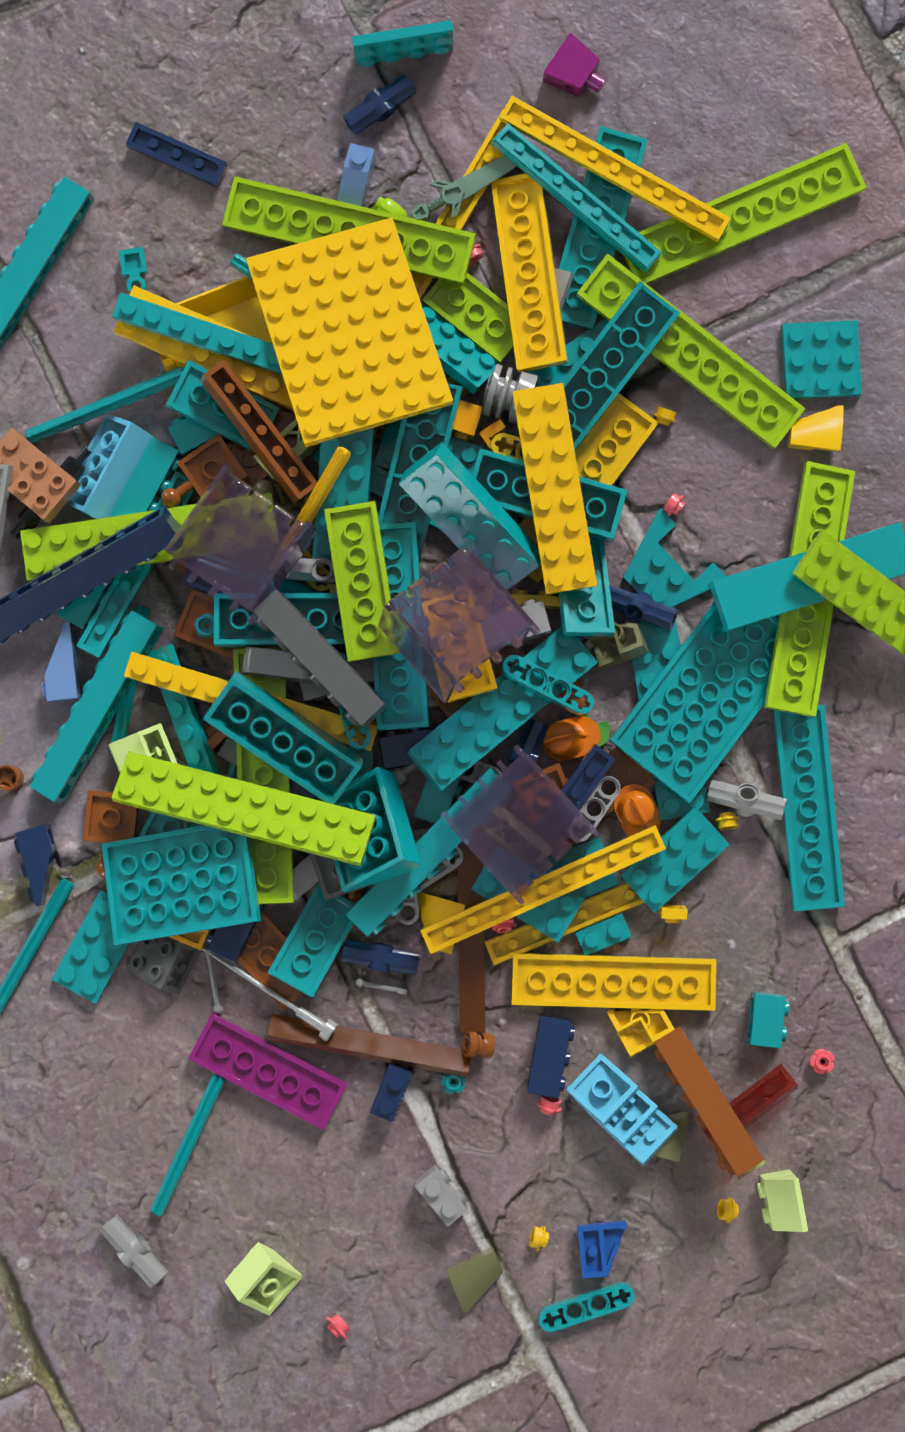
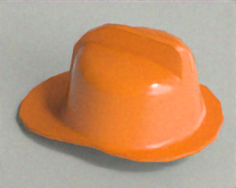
(571, 738)
(636, 809)

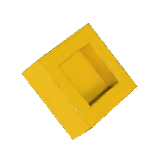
(673, 913)

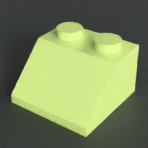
(782, 1201)
(262, 1279)

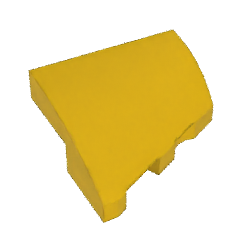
(818, 431)
(436, 909)
(640, 1028)

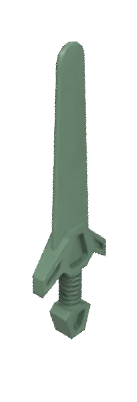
(455, 193)

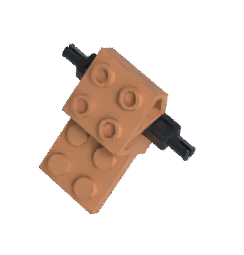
(39, 480)

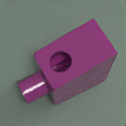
(574, 68)

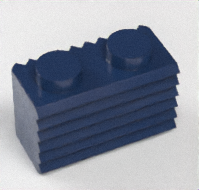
(391, 1091)

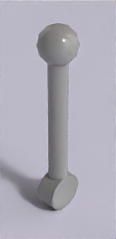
(360, 983)

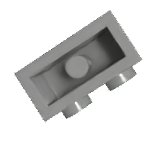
(441, 1195)

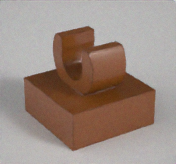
(217, 738)

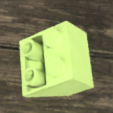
(148, 742)

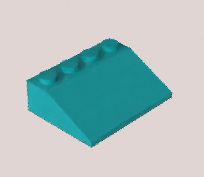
(391, 844)

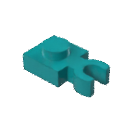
(133, 265)

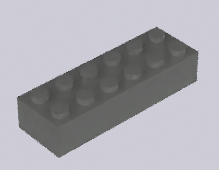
(318, 656)

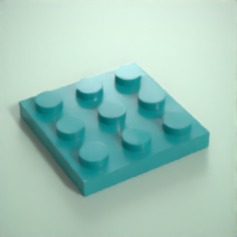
(821, 359)

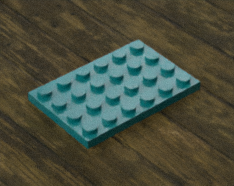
(179, 883)

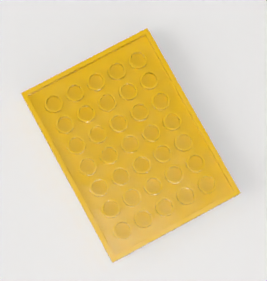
(349, 332)

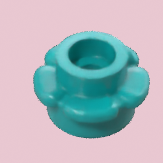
(200, 626)
(451, 1088)

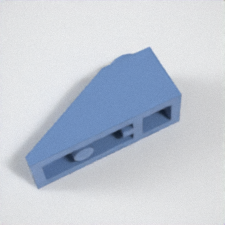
(356, 174)
(62, 673)

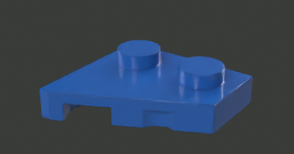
(598, 1246)

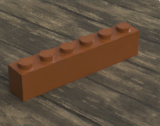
(258, 431)
(709, 1102)

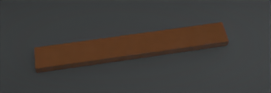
(471, 950)
(371, 1046)

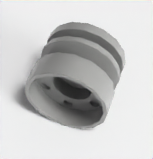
(499, 391)

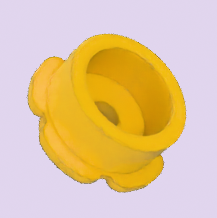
(665, 416)
(727, 821)
(727, 1210)
(538, 1237)

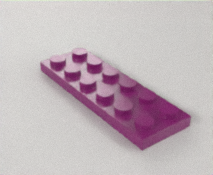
(268, 1071)

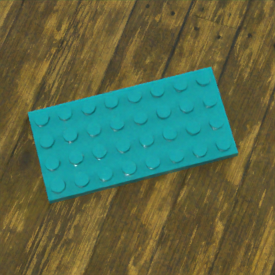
(699, 703)

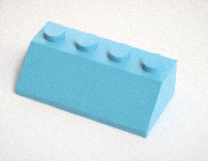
(107, 469)

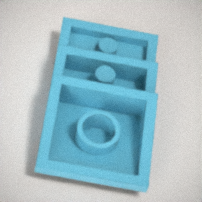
(622, 1109)

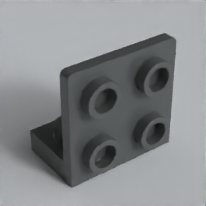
(163, 963)

